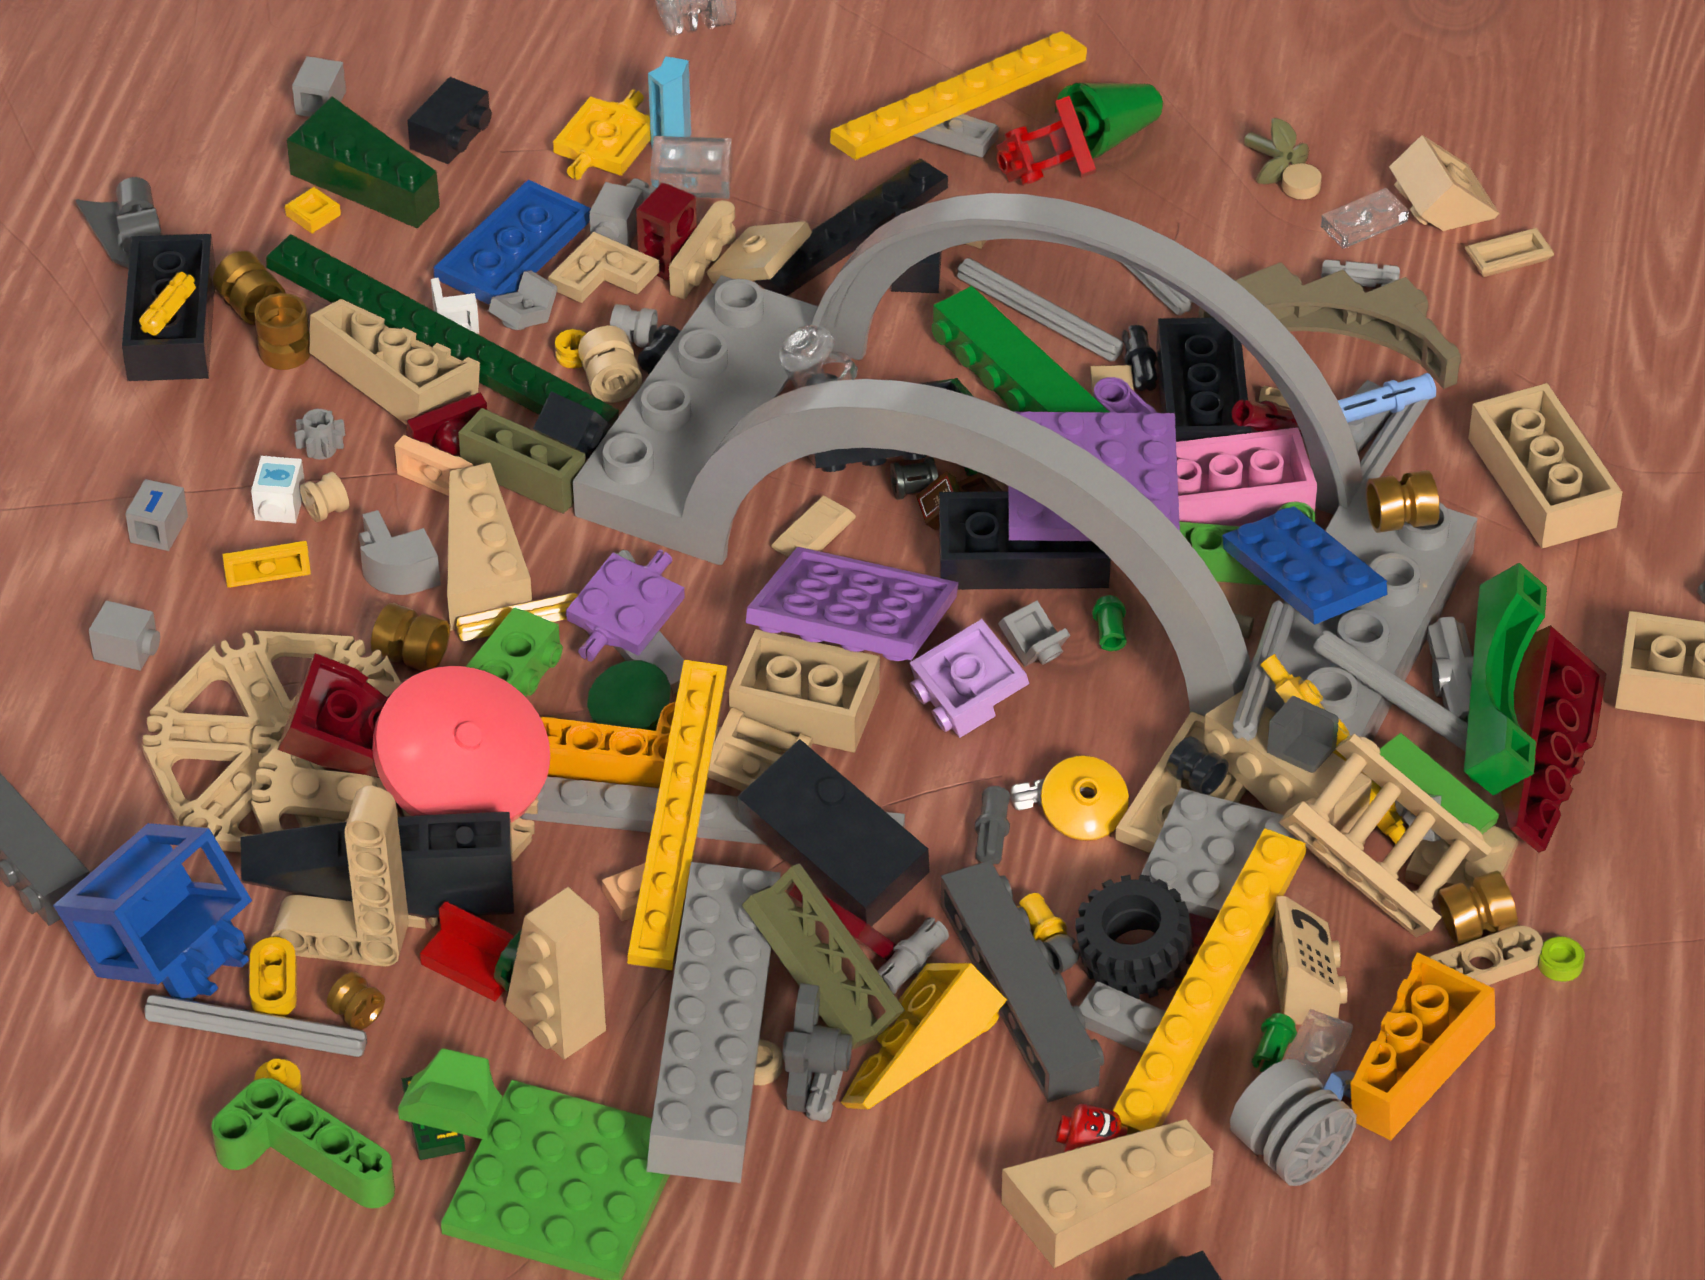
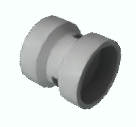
(637, 324)

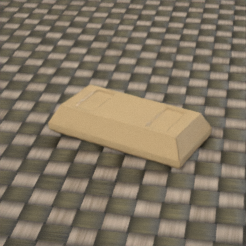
(1509, 252)
(815, 527)

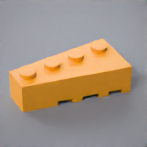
(1420, 1044)

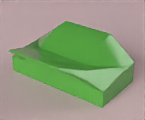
(453, 1095)

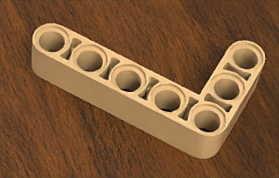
(377, 919)

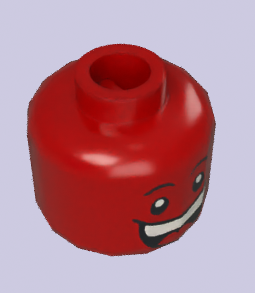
(1088, 1127)

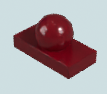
(442, 424)

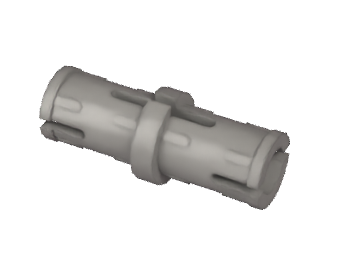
(912, 953)

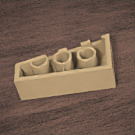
(389, 362)
(483, 550)
(1275, 781)
(559, 974)
(1104, 1188)

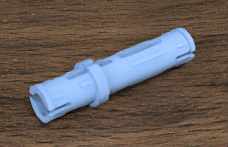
(1382, 399)

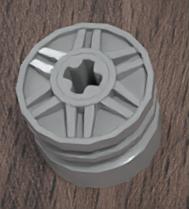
(1292, 1122)

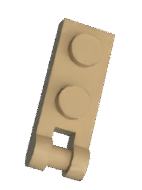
(702, 248)

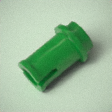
(1109, 614)
(1277, 1034)

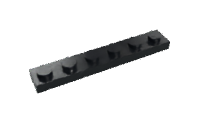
(855, 223)

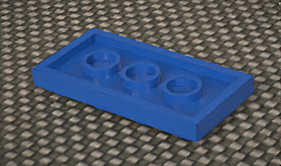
(512, 240)
(1304, 565)

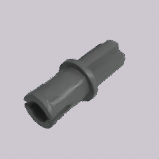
(992, 824)

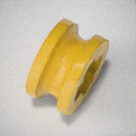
(563, 344)

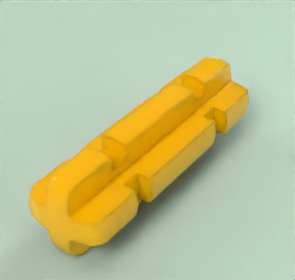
(167, 303)

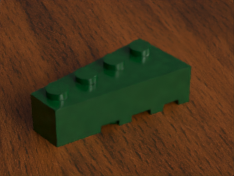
(362, 164)

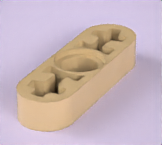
(1495, 948)

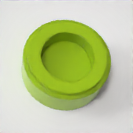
(1561, 959)

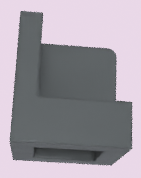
(1302, 734)

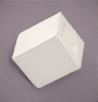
(457, 308)

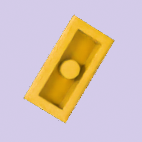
(266, 564)

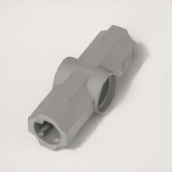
(1451, 665)

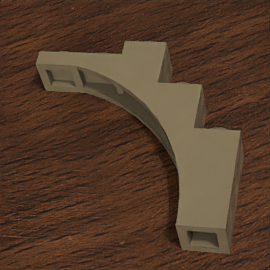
(1338, 305)

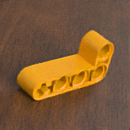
(608, 751)

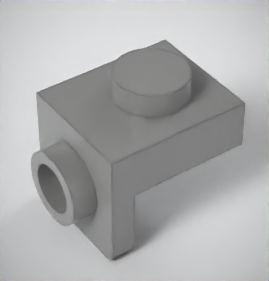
(527, 306)
(1033, 634)

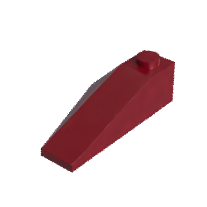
(334, 718)

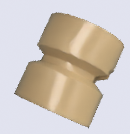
(610, 364)

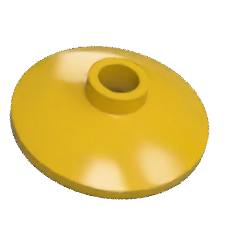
(1080, 816)

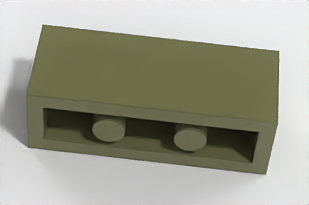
(522, 459)

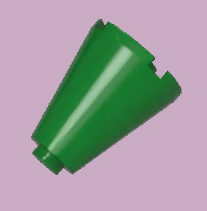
(1112, 111)

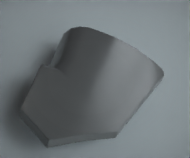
(118, 221)

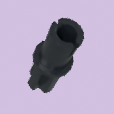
(1140, 357)

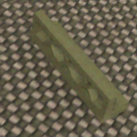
(794, 939)

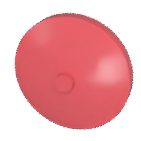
(460, 745)

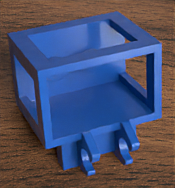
(150, 922)

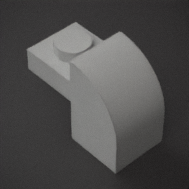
(397, 563)

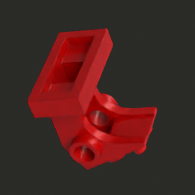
(1068, 141)

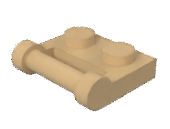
(741, 762)

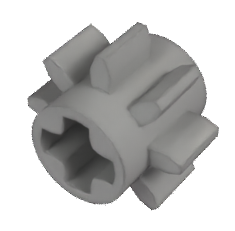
(319, 434)

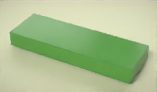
(1437, 781)

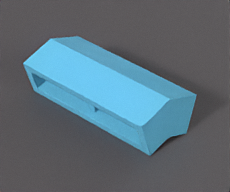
(670, 99)

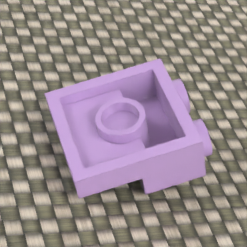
(966, 678)

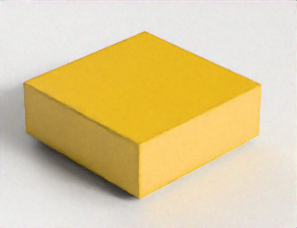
(312, 210)

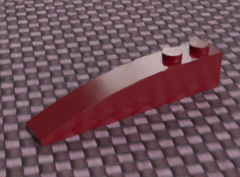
(1560, 708)

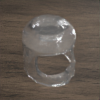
(806, 351)

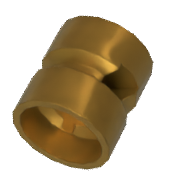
(244, 283)
(282, 331)
(1408, 500)
(411, 638)
(1477, 908)

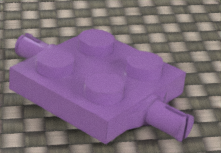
(625, 604)

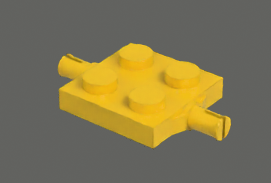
(604, 135)

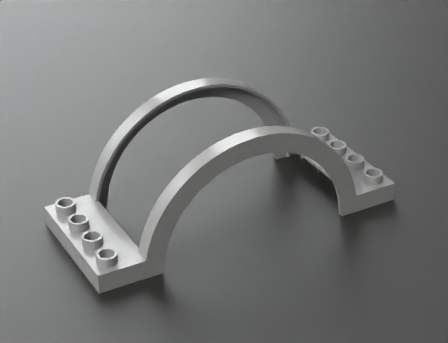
(716, 427)

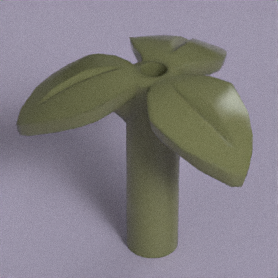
(1280, 148)

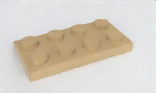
(1154, 801)

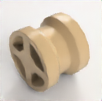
(324, 496)

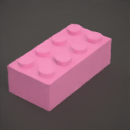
(1242, 477)

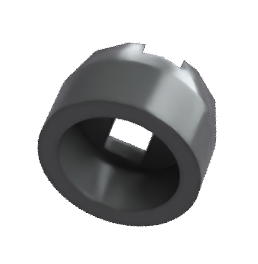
(1061, 953)

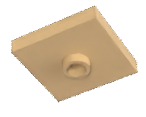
(760, 251)

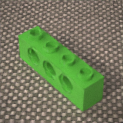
(520, 650)

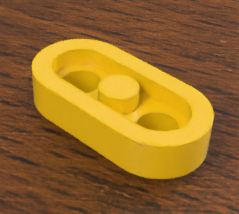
(273, 986)

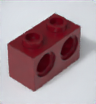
(665, 224)

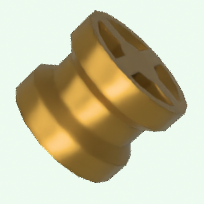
(355, 1001)

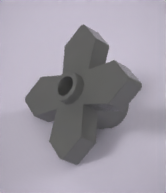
(812, 1048)

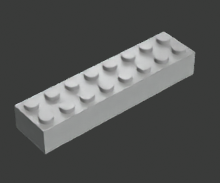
(712, 1028)

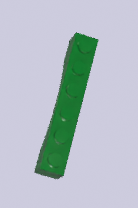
(1507, 618)

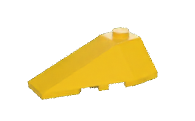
(942, 1013)

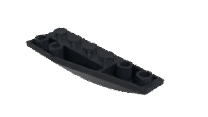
(443, 859)

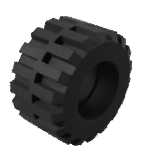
(1130, 907)

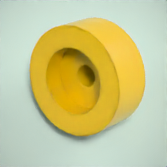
(282, 1071)

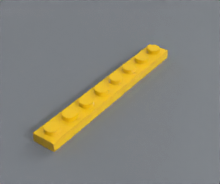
(957, 95)
(677, 815)
(1209, 982)

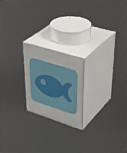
(277, 489)

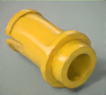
(1041, 918)

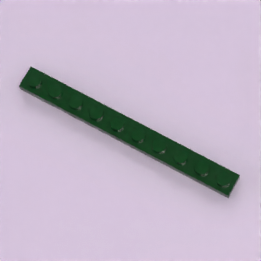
(498, 367)

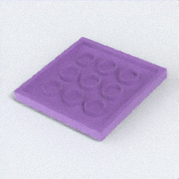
(1131, 444)
(852, 604)

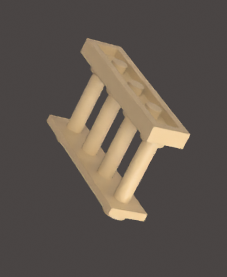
(1345, 850)

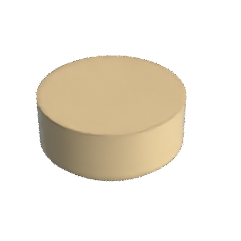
(1301, 181)
(768, 1063)

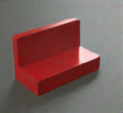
(466, 950)

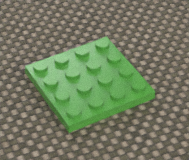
(559, 1183)

